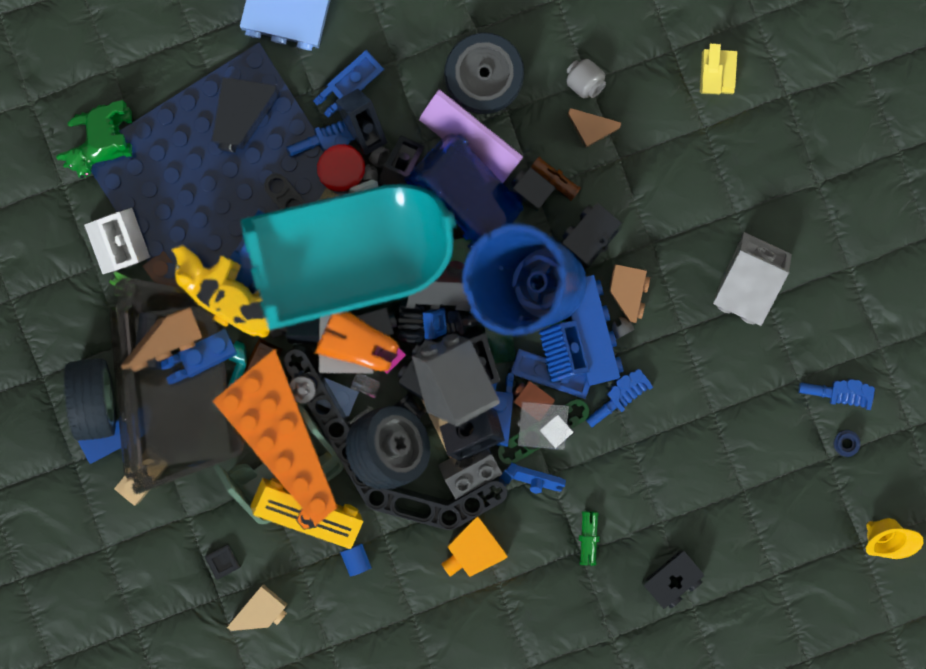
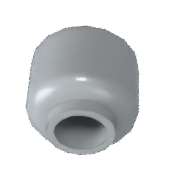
(585, 78)

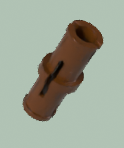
(556, 178)

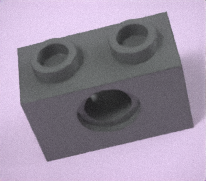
(469, 473)

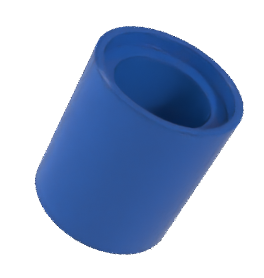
(356, 560)

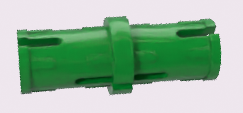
(589, 538)

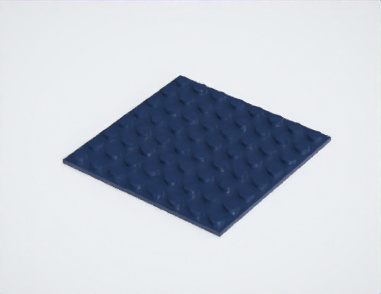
(191, 189)

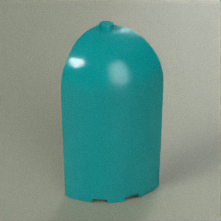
(347, 251)

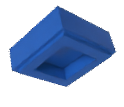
(434, 323)

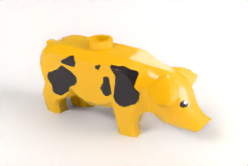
(220, 292)

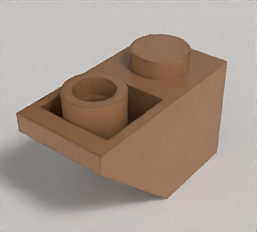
(627, 289)

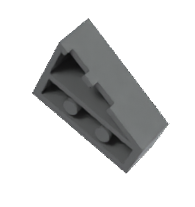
(444, 290)

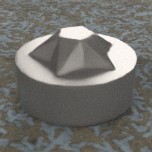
(302, 388)

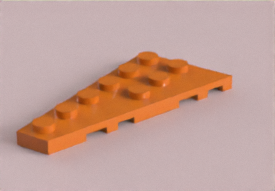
(271, 423)

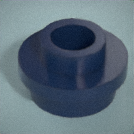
(855, 443)

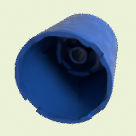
(507, 275)

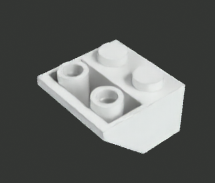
(117, 241)

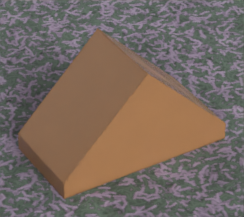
(591, 127)

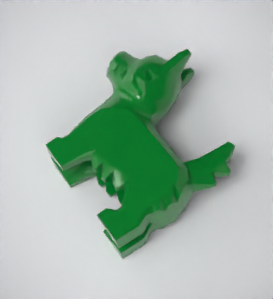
(102, 138)

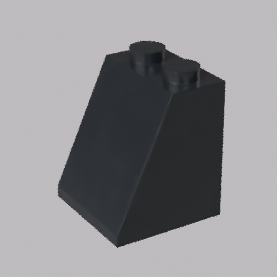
(241, 111)

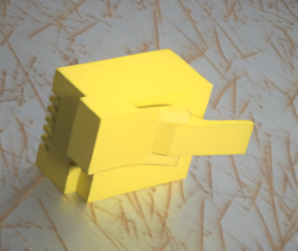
(718, 71)

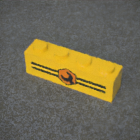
(277, 505)

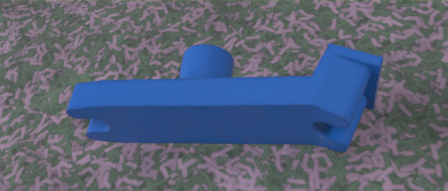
(535, 478)

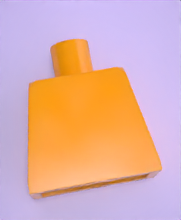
(473, 550)

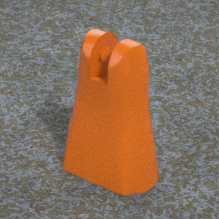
(354, 342)

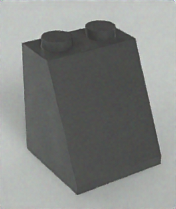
(453, 380)

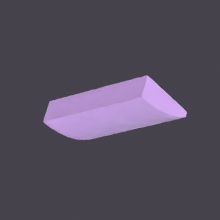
(447, 117)

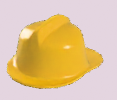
(890, 540)

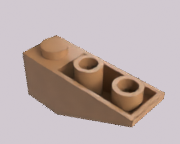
(167, 334)

